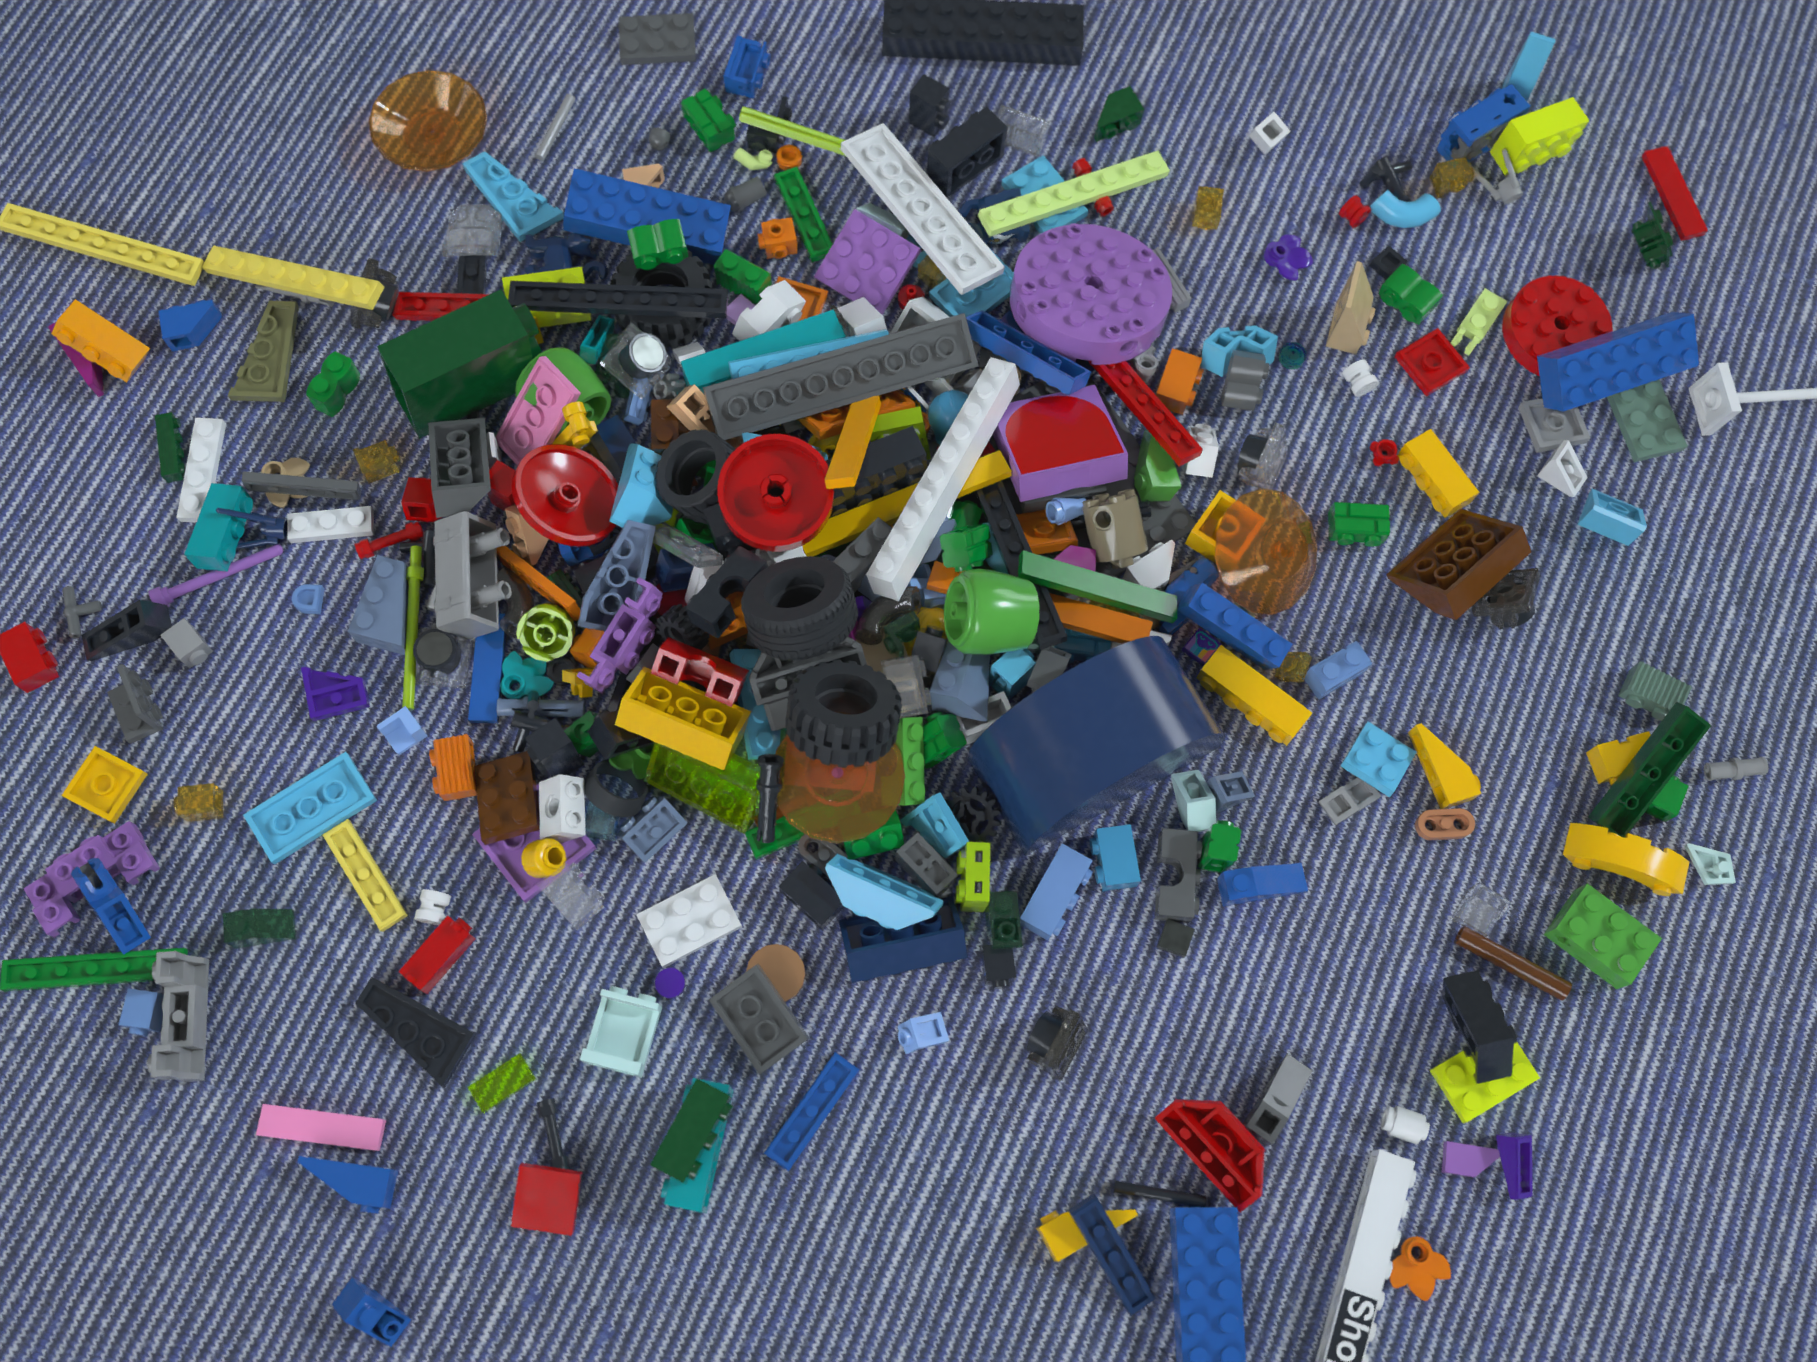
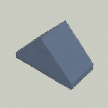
(1230, 790)

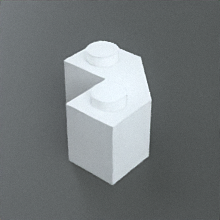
(777, 308)

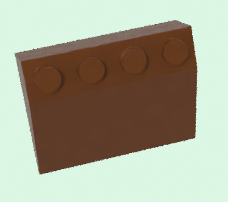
(1461, 562)

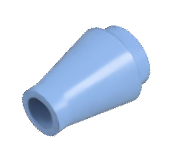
(1064, 509)

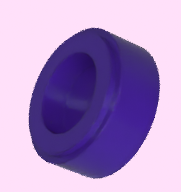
(670, 983)

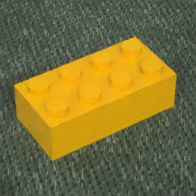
(682, 719)

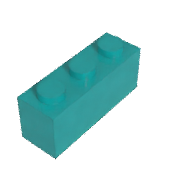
(217, 534)

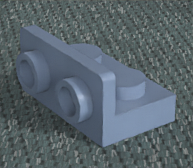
(651, 827)

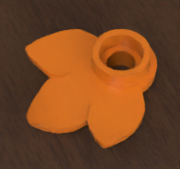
(1420, 1272)

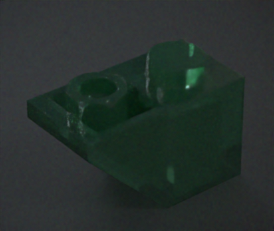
(1003, 920)

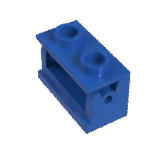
(746, 67)

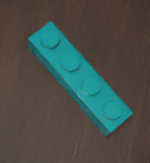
(595, 339)

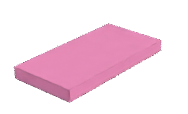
(538, 425)

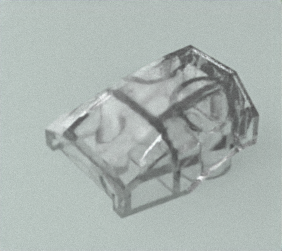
(473, 231)

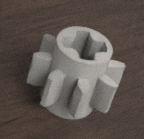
(669, 387)

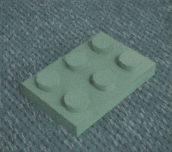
(1647, 421)

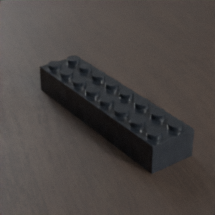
(984, 31)
(886, 468)

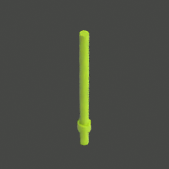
(414, 575)

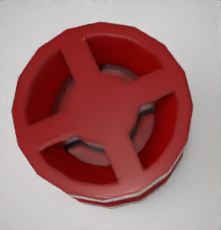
(1354, 211)

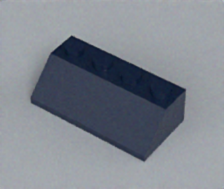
(883, 951)

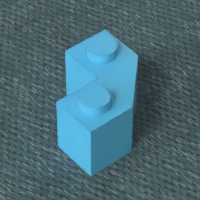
(1219, 346)

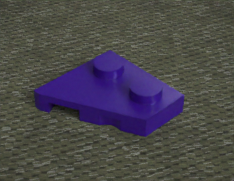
(333, 694)

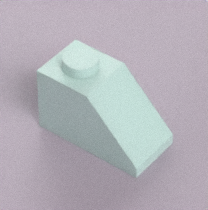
(1194, 800)

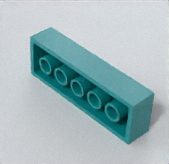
(714, 367)

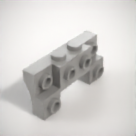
(183, 1017)

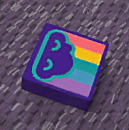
(1201, 646)

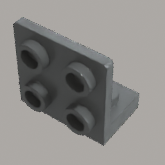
(134, 706)

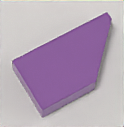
(1467, 1159)

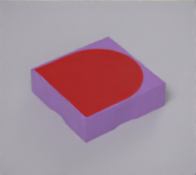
(1060, 443)

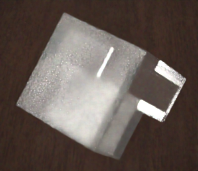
(1480, 909)

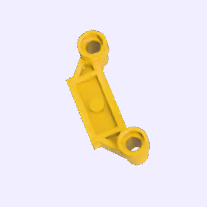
(579, 429)

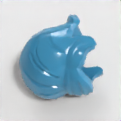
(944, 411)

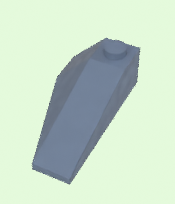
(618, 576)

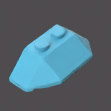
(637, 490)
(880, 894)

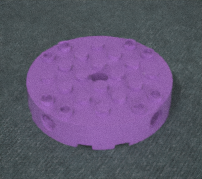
(1090, 293)

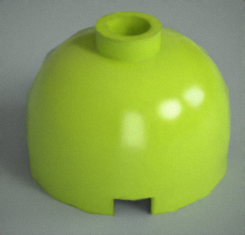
(549, 632)

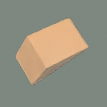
(647, 175)

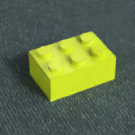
(1540, 135)

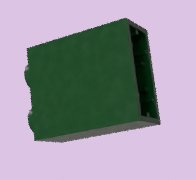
(460, 360)

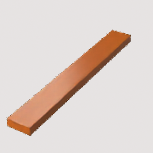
(1072, 613)

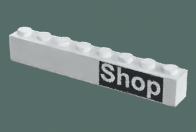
(1367, 1259)

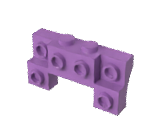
(624, 638)
(119, 851)

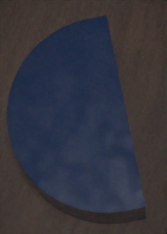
(1092, 740)

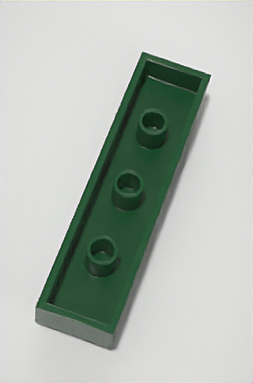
(1650, 770)

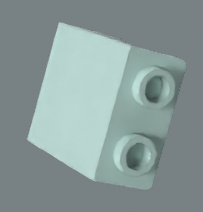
(622, 1032)

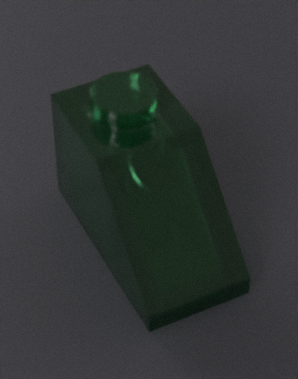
(258, 927)

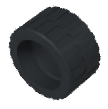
(680, 465)

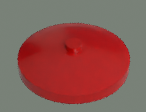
(565, 494)

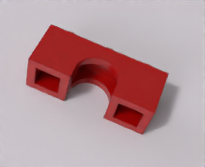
(683, 662)

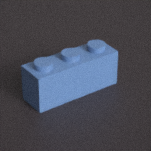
(1056, 892)

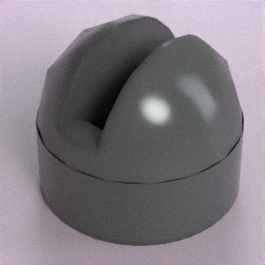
(659, 138)

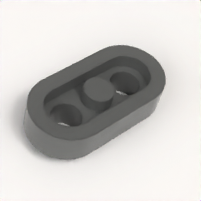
(820, 858)

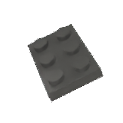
(657, 39)
(759, 1019)

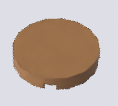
(782, 968)

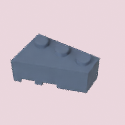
(382, 609)

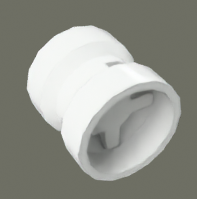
(1360, 378)
(432, 907)

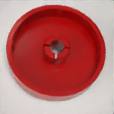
(1548, 301)
(767, 520)

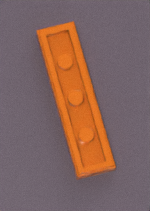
(538, 581)

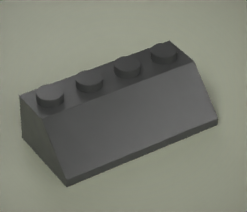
(458, 465)

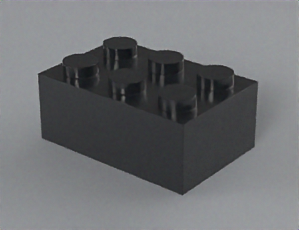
(966, 151)

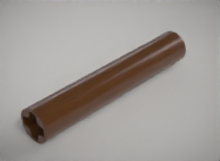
(1513, 963)

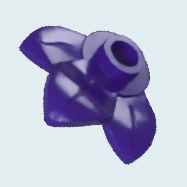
(1288, 256)

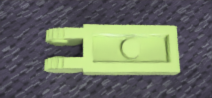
(1479, 319)

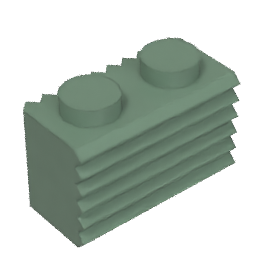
(1653, 690)

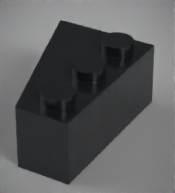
(1481, 1024)

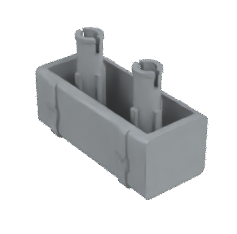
(468, 575)

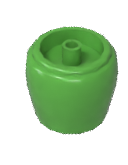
(580, 374)
(990, 612)

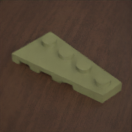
(269, 357)

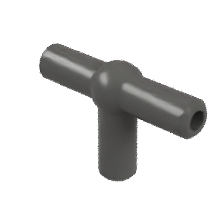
(73, 611)

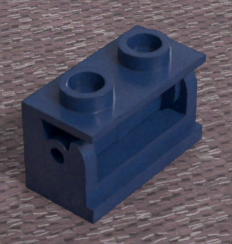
(673, 571)

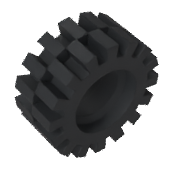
(677, 625)

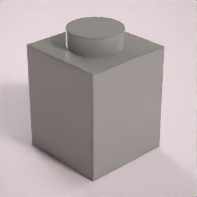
(187, 643)

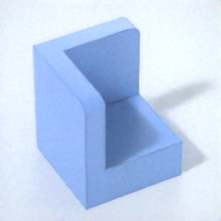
(402, 730)

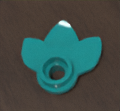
(527, 673)

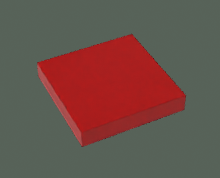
(1432, 362)
(546, 1199)

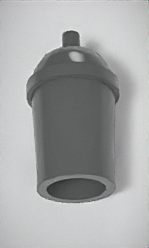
(744, 194)

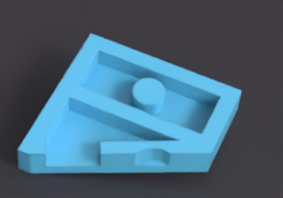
(937, 825)

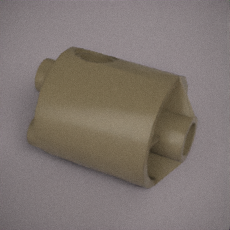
(1115, 527)

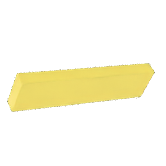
(365, 875)

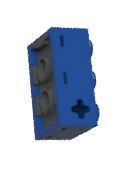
(1480, 126)

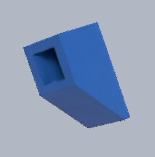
(188, 324)
(370, 1312)

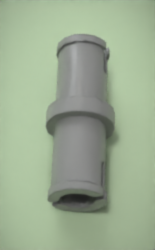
(1736, 768)

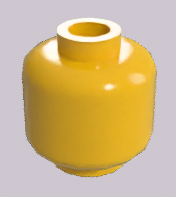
(543, 857)

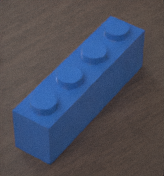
(1234, 626)

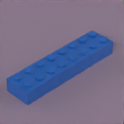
(1027, 353)

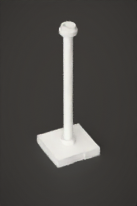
(1718, 401)

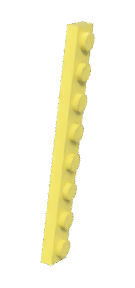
(101, 244)
(293, 277)

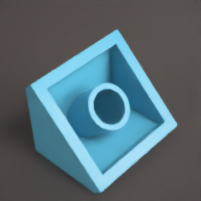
(1612, 518)

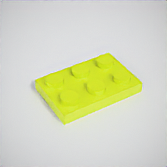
(569, 275)
(1473, 1099)

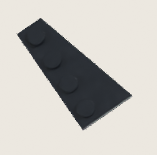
(423, 1033)

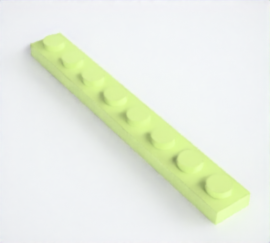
(1073, 193)

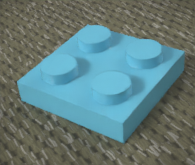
(1378, 759)

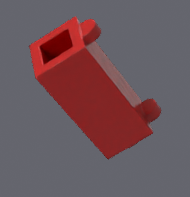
(438, 954)

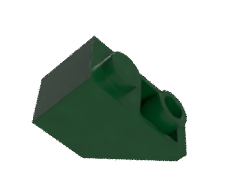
(1120, 113)

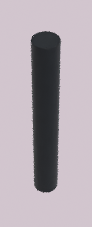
(1159, 1194)

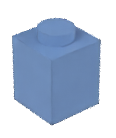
(142, 1012)

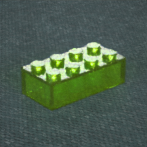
(722, 794)

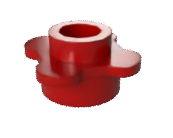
(1387, 446)

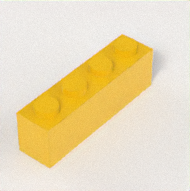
(1253, 695)

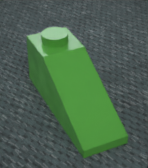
(1155, 471)

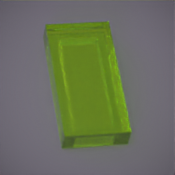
(502, 1083)

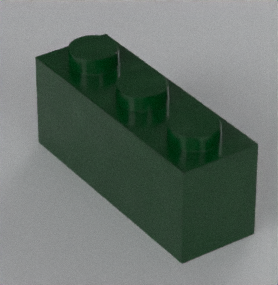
(692, 1132)

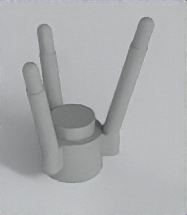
(1508, 188)

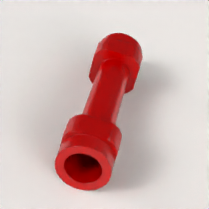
(1102, 205)
(366, 548)

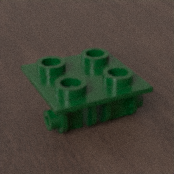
(1653, 240)

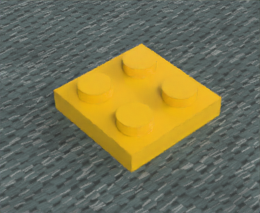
(104, 784)

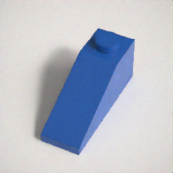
(1261, 883)
(357, 1183)

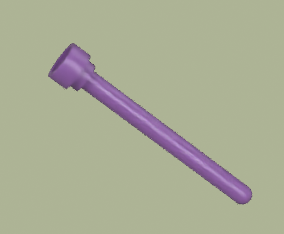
(167, 596)

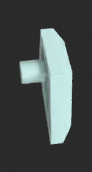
(1712, 865)

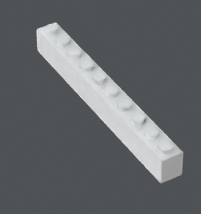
(943, 479)

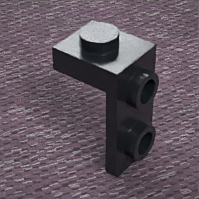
(761, 139)

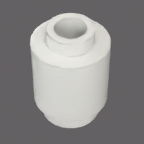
(1405, 1124)

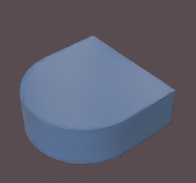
(308, 598)

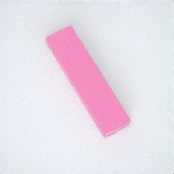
(321, 1127)

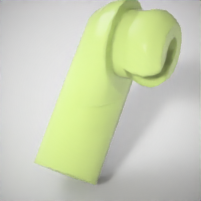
(757, 162)

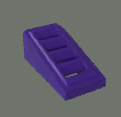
(1516, 1160)

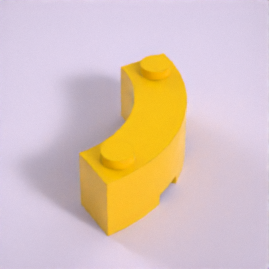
(1629, 856)

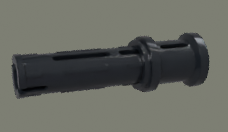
(769, 786)

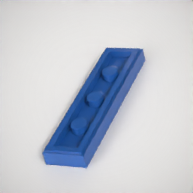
(487, 676)
(811, 1111)

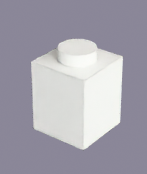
(1269, 133)

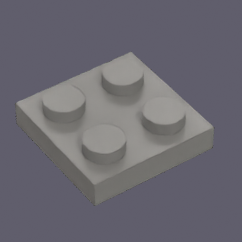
(1551, 427)

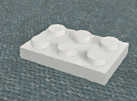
(689, 921)

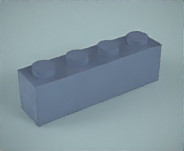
(962, 685)

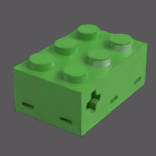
(1602, 936)

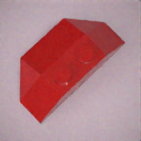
(1218, 1147)

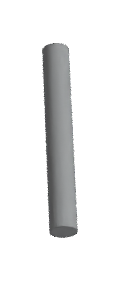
(554, 127)

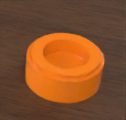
(789, 157)

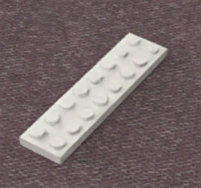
(922, 208)

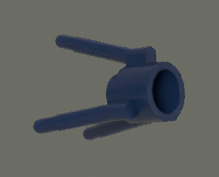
(273, 527)

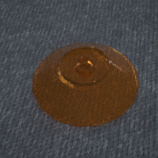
(423, 104)
(1266, 551)
(843, 806)

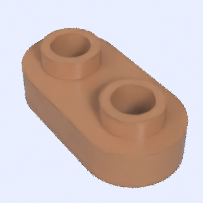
(1443, 825)

